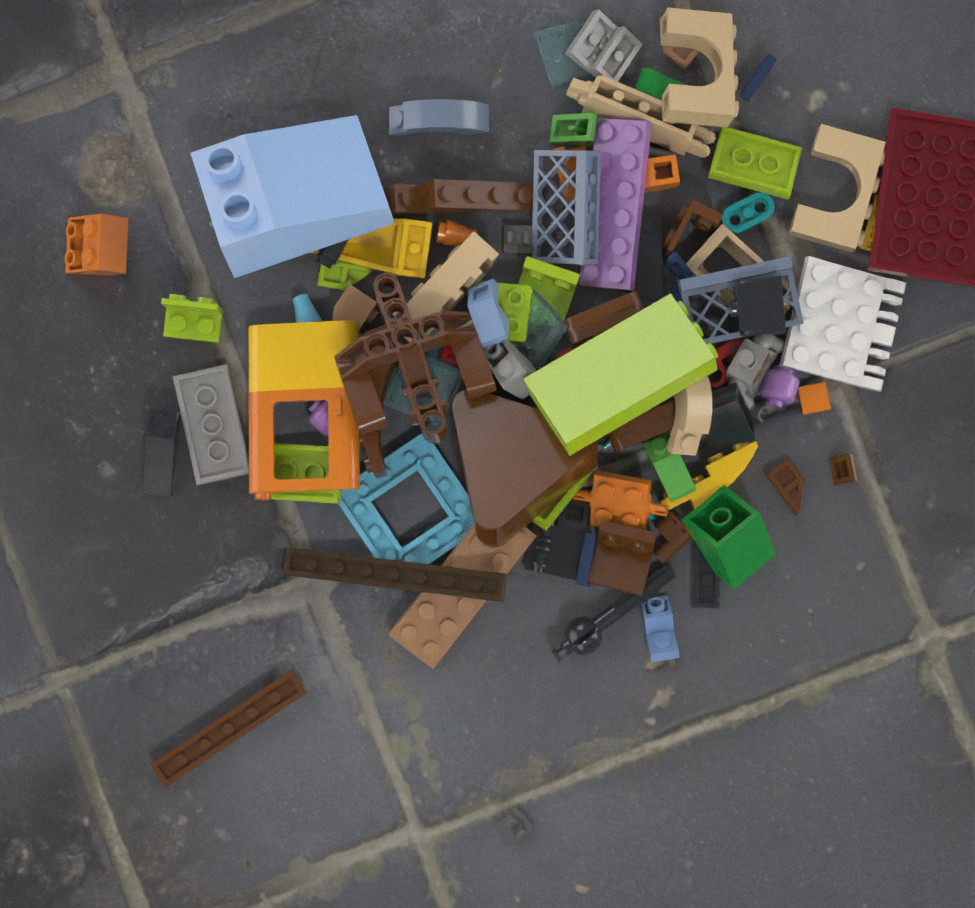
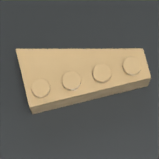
(451, 280)

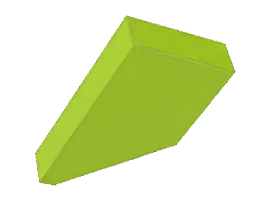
(341, 275)

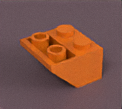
(96, 245)

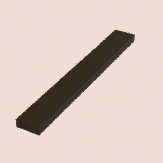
(395, 574)

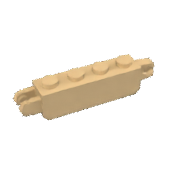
(617, 101)

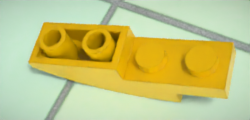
(720, 472)

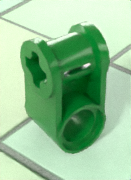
(653, 83)

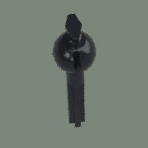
(584, 634)

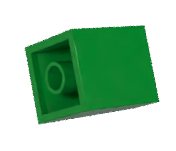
(730, 536)

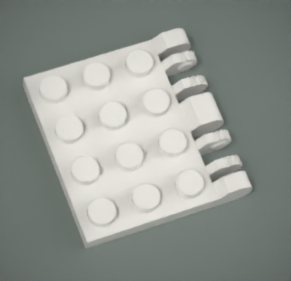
(840, 323)

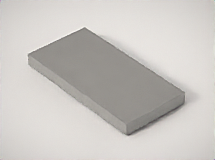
(212, 424)

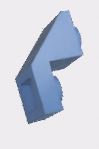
(487, 315)
(659, 628)

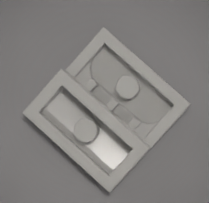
(603, 47)

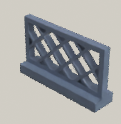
(584, 206)
(726, 280)

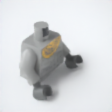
(751, 366)

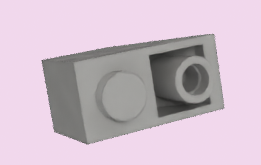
(509, 367)

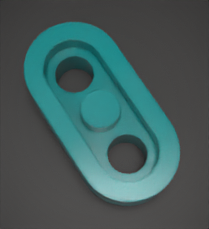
(746, 212)

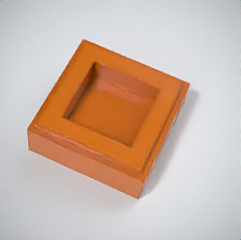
(813, 398)

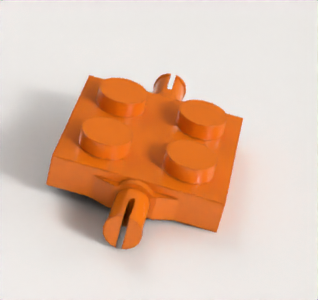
(620, 500)

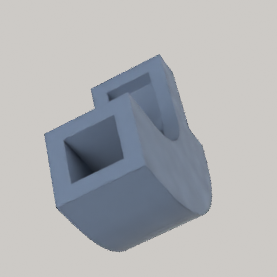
(439, 116)

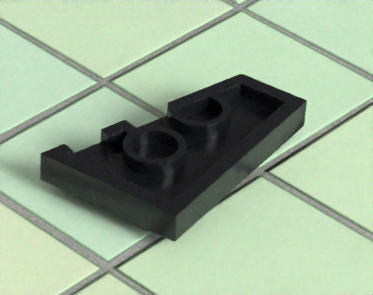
(649, 261)

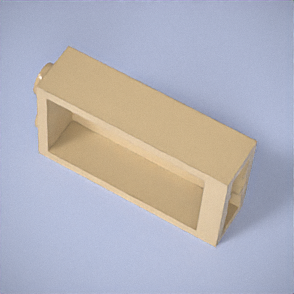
(726, 240)

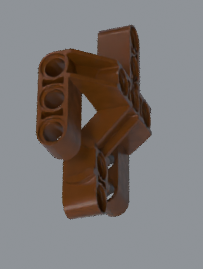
(593, 323)
(454, 329)

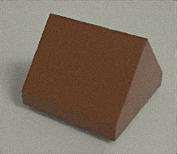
(843, 469)

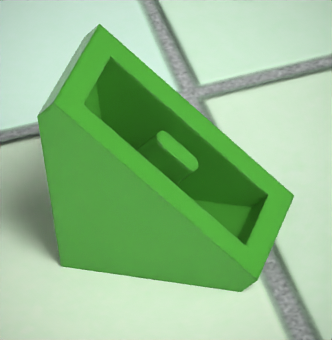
(573, 129)

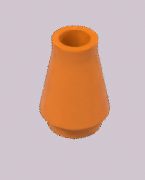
(452, 233)

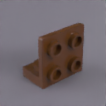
(703, 218)
(622, 558)

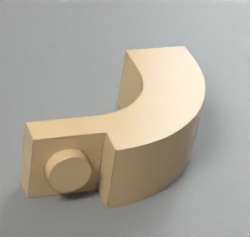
(691, 418)

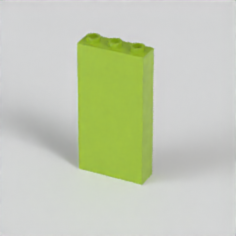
(621, 373)

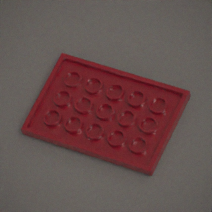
(926, 200)

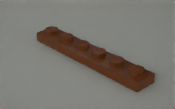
(228, 728)

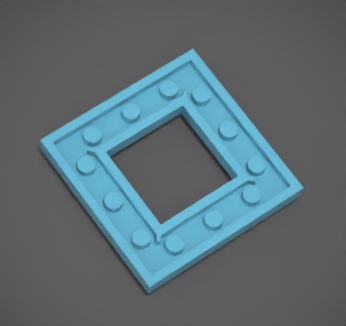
(412, 457)

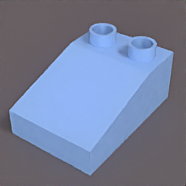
(290, 191)

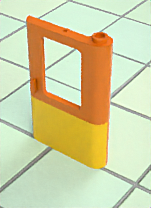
(299, 365)

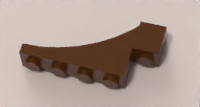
(458, 196)
(372, 441)

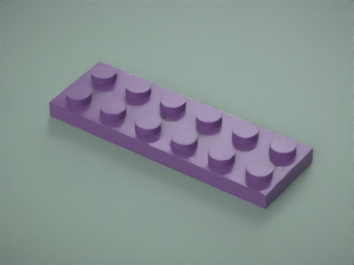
(622, 189)

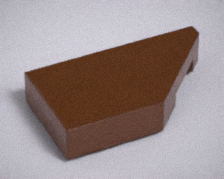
(788, 484)

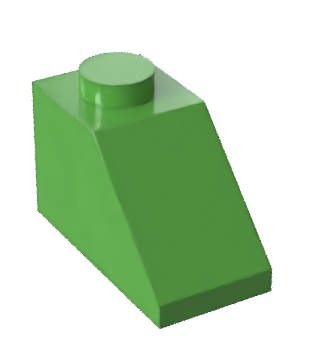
(668, 468)

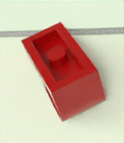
(726, 352)

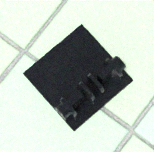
(555, 551)

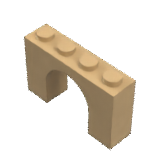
(714, 37)
(862, 157)

